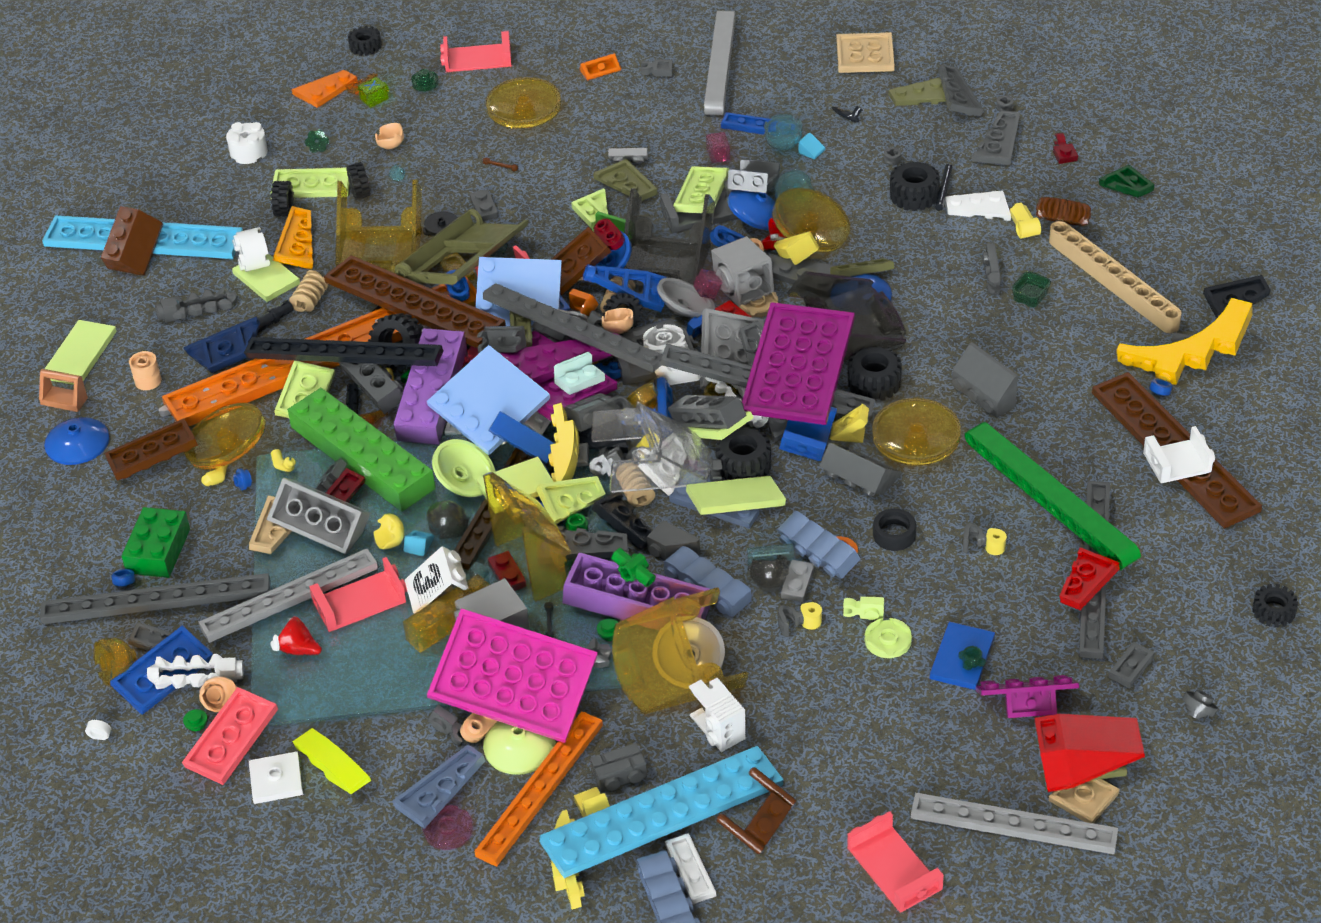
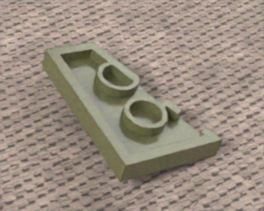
(918, 93)
(623, 177)

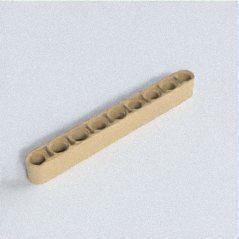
(1115, 277)

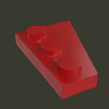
(1087, 577)

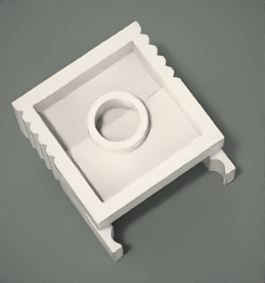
(723, 715)

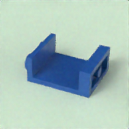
(807, 438)

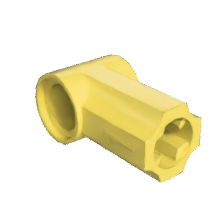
(1025, 223)

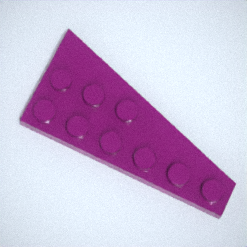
(540, 360)

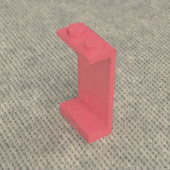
(476, 56)
(360, 598)
(893, 863)

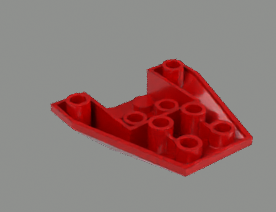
(1085, 747)

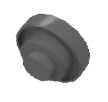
(1199, 704)

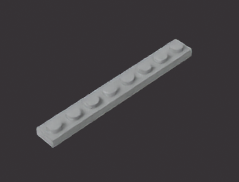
(287, 595)
(1014, 823)

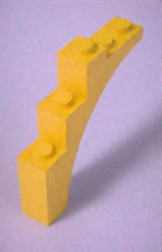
(1196, 351)

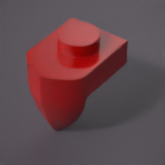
(767, 242)

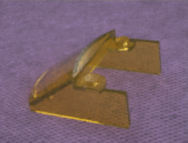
(377, 244)
(519, 514)
(656, 656)

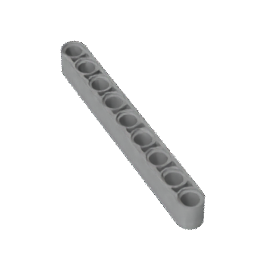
(719, 63)

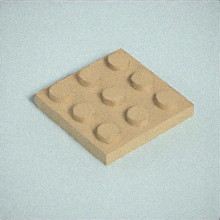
(865, 52)

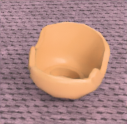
(390, 136)
(618, 320)
(216, 693)

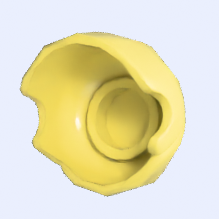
(390, 532)

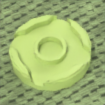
(888, 644)

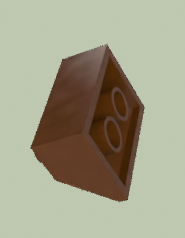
(131, 241)

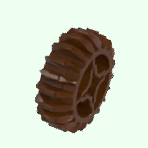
(1063, 210)

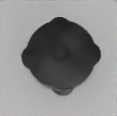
(437, 221)

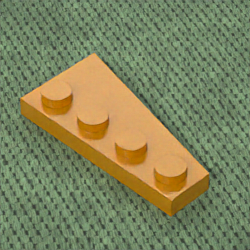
(296, 240)

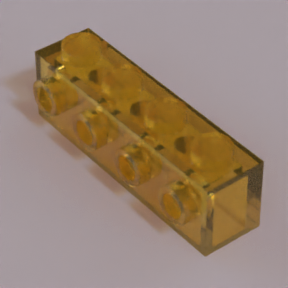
(438, 618)

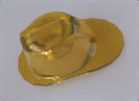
(645, 394)

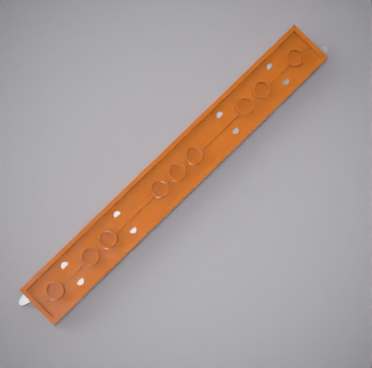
(266, 376)

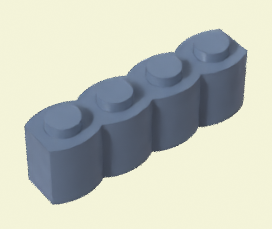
(818, 545)
(690, 568)
(665, 889)

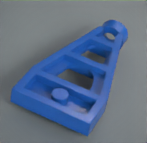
(649, 297)

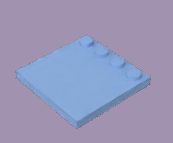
(529, 277)
(481, 392)

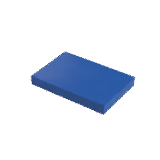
(947, 664)

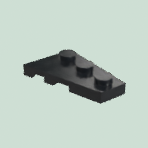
(622, 518)

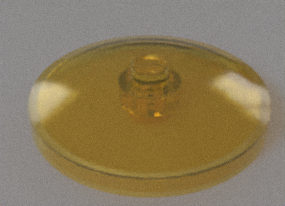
(523, 102)
(809, 210)
(916, 431)
(226, 436)

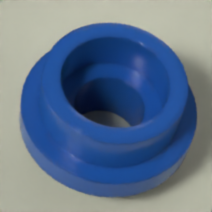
(242, 479)

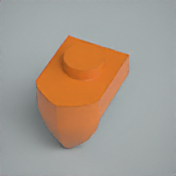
(582, 302)

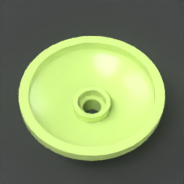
(459, 465)
(515, 752)

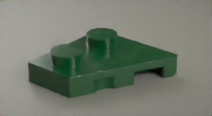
(1127, 181)

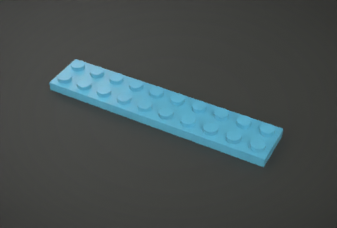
(173, 239)
(657, 812)

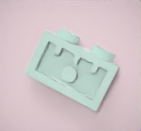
(577, 374)

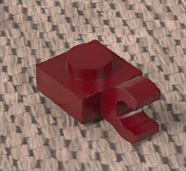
(1064, 152)

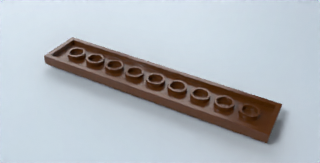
(410, 298)
(1144, 417)

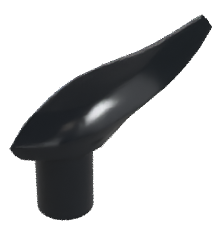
(847, 114)

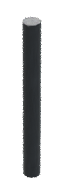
(943, 187)

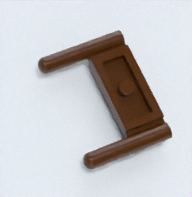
(767, 817)

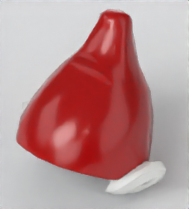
(295, 639)

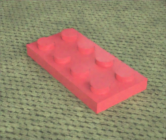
(230, 735)

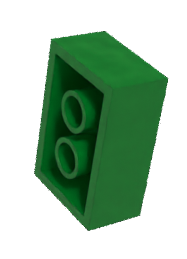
(156, 542)

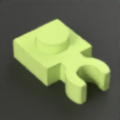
(868, 607)

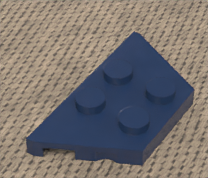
(224, 347)

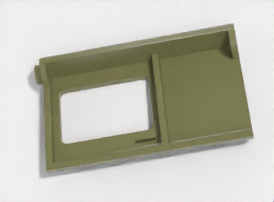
(457, 237)

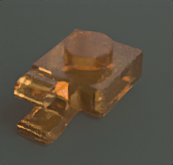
(353, 87)

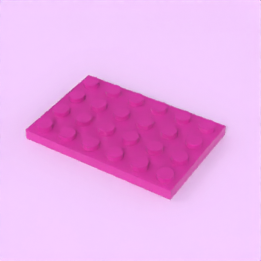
(512, 675)

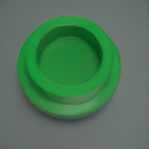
(576, 521)
(606, 629)
(195, 720)

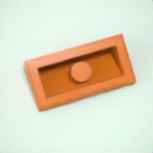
(600, 67)

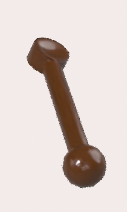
(514, 167)

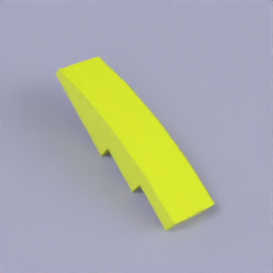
(332, 761)

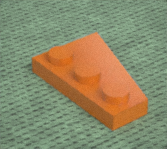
(324, 89)

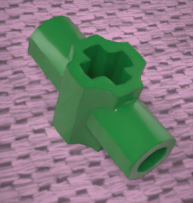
(633, 567)

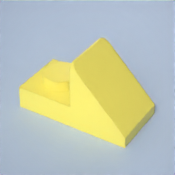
(797, 247)
(851, 426)
(591, 801)

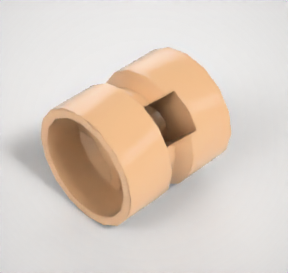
(145, 370)

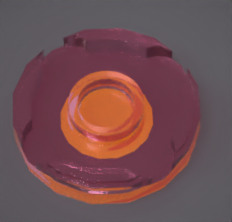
(450, 833)

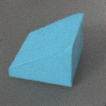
(810, 146)
(417, 542)

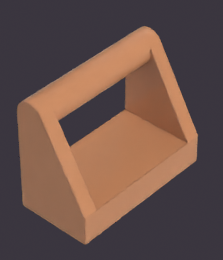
(61, 397)

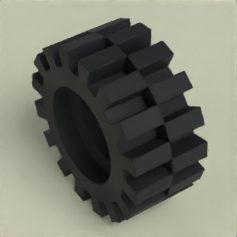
(364, 40)
(358, 180)
(282, 197)
(630, 301)
(1275, 615)

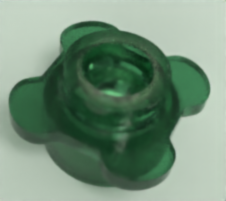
(972, 657)

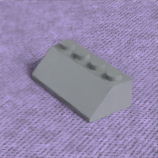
(317, 515)

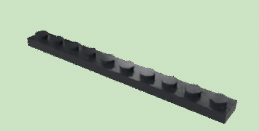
(344, 351)

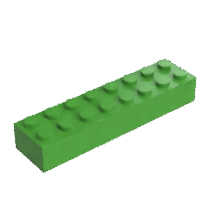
(366, 450)

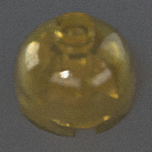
(114, 658)

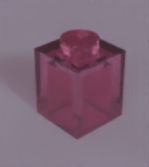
(717, 147)

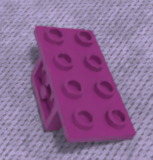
(1030, 697)

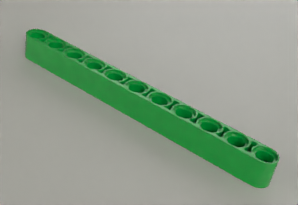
(1052, 495)

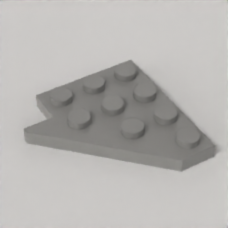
(722, 336)

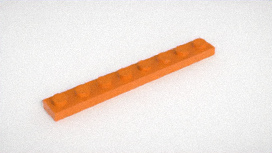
(537, 790)

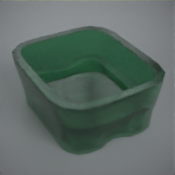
(1030, 289)

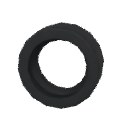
(890, 541)

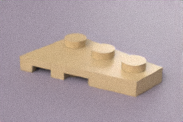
(267, 534)

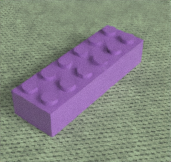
(414, 418)
(599, 588)

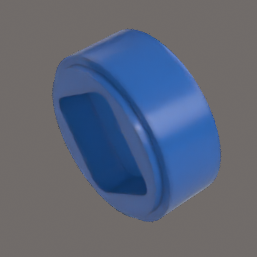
(1160, 387)
(123, 577)

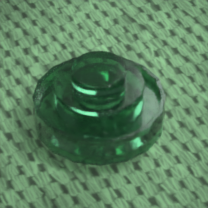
(424, 80)

